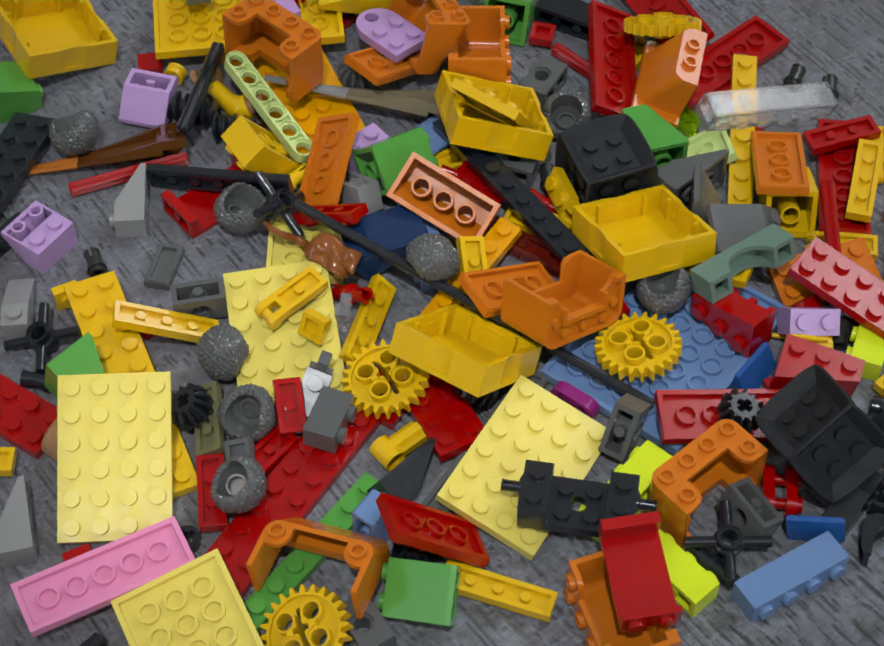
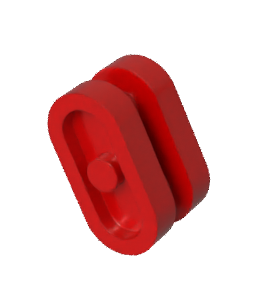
(790, 483)

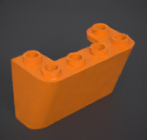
(443, 26)

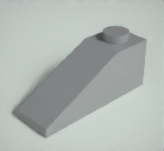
(361, 189)
(131, 206)
(17, 308)
(17, 528)

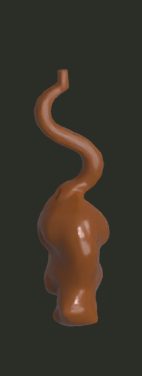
(325, 250)

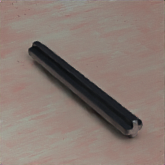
(200, 88)

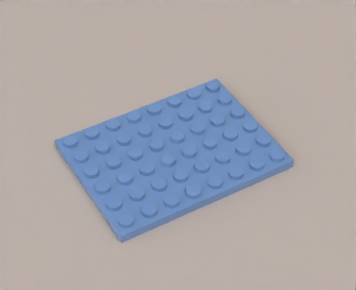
(704, 363)

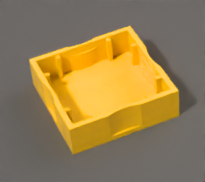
(55, 36)
(479, 130)
(643, 232)
(465, 349)

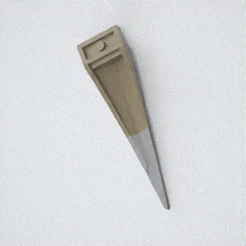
(405, 102)

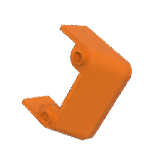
(356, 549)

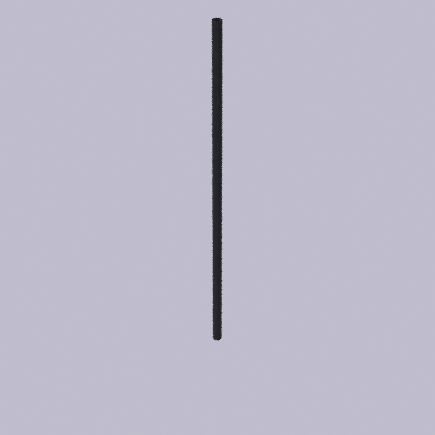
(462, 297)

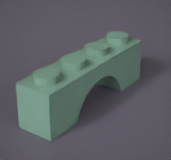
(765, 248)

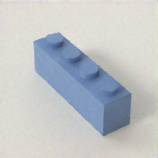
(790, 577)

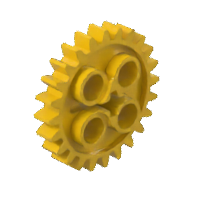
(660, 25)
(638, 347)
(367, 389)
(329, 620)

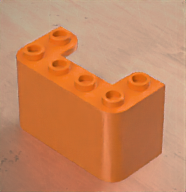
(280, 38)
(483, 46)
(574, 306)
(712, 459)
(595, 610)

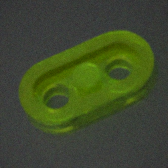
(689, 122)

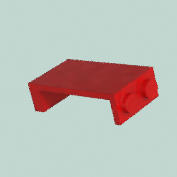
(195, 208)
(638, 572)

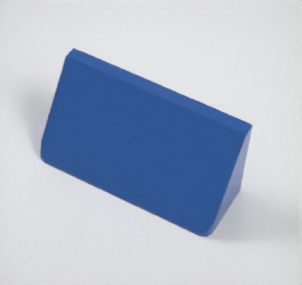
(755, 369)
(809, 527)

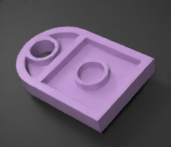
(389, 33)

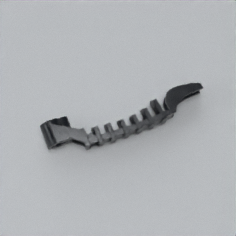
(874, 523)

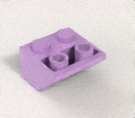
(147, 98)
(40, 236)

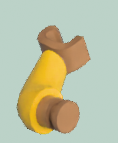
(228, 100)

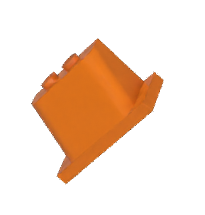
(670, 74)

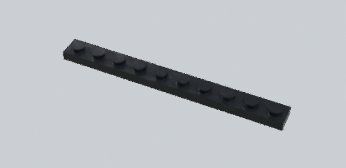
(517, 197)

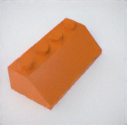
(443, 199)

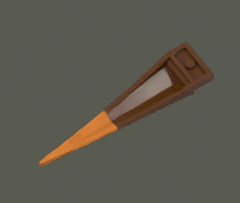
(139, 147)

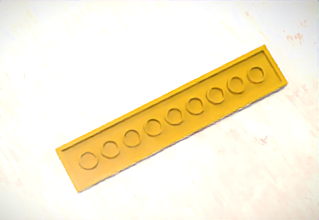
(122, 352)

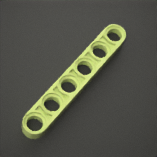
(263, 108)

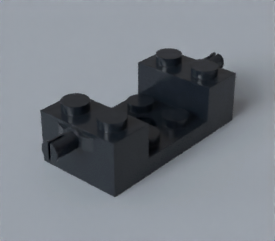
(547, 499)

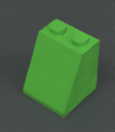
(521, 18)
(17, 92)
(661, 136)
(387, 157)
(75, 360)
(419, 591)

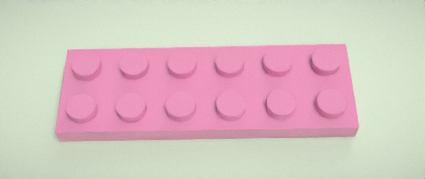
(100, 576)

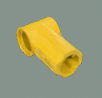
(393, 449)

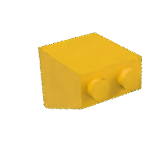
(796, 212)

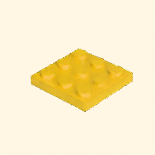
(490, 103)

